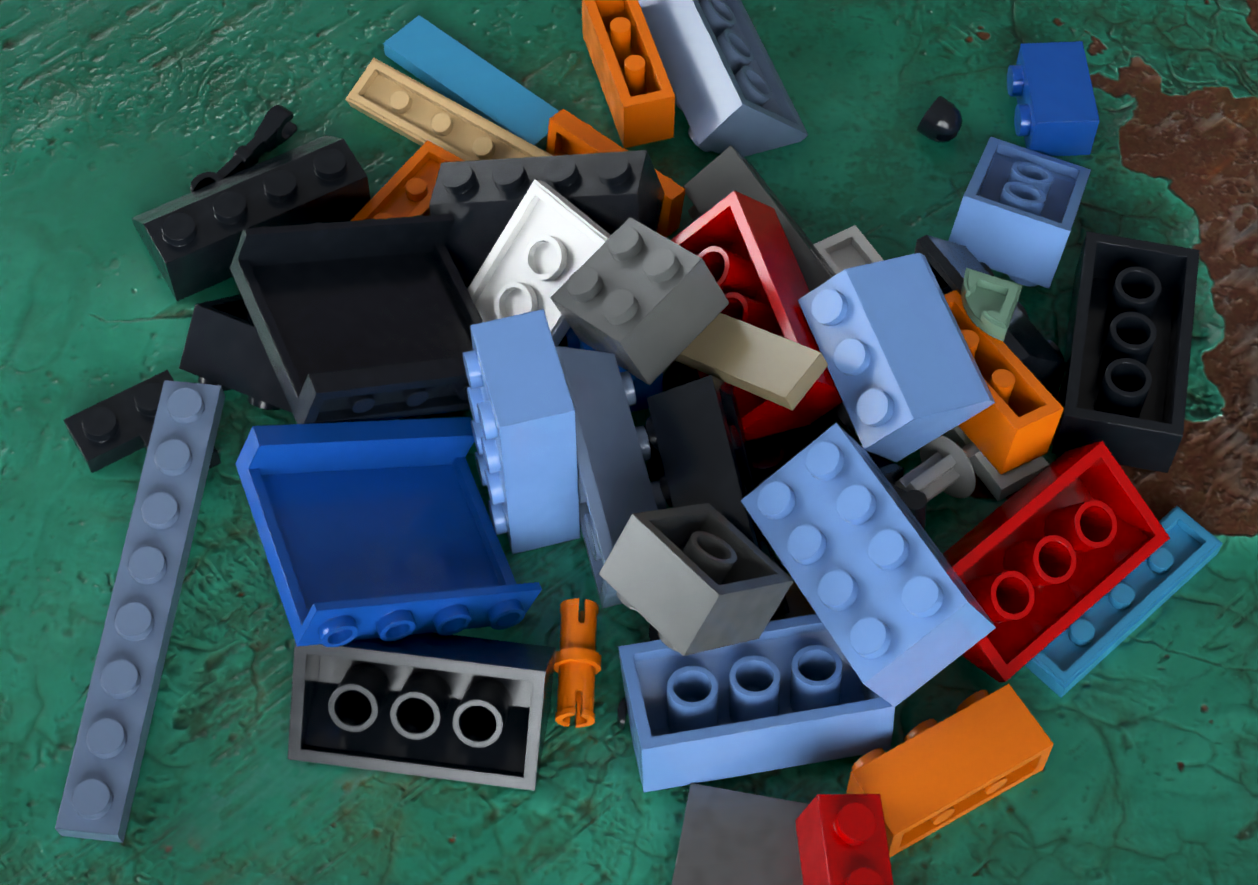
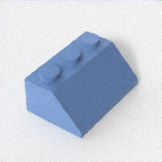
(895, 354)

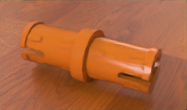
(577, 663)

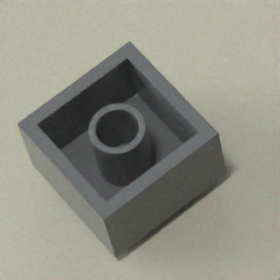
(640, 300)
(695, 578)

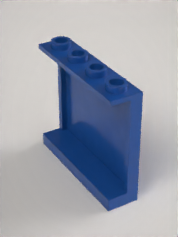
(378, 530)

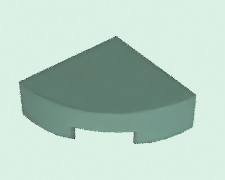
(989, 301)

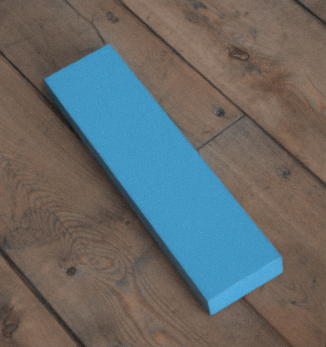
(469, 80)
(1127, 604)

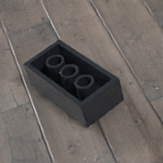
(1128, 350)

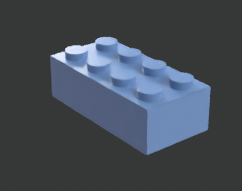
(524, 431)
(866, 566)

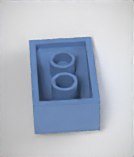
(1019, 211)

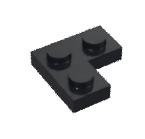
(119, 424)

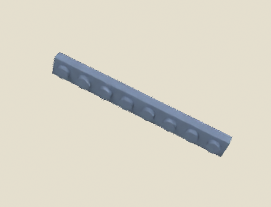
(141, 615)

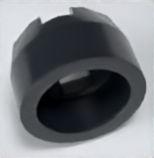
(941, 121)

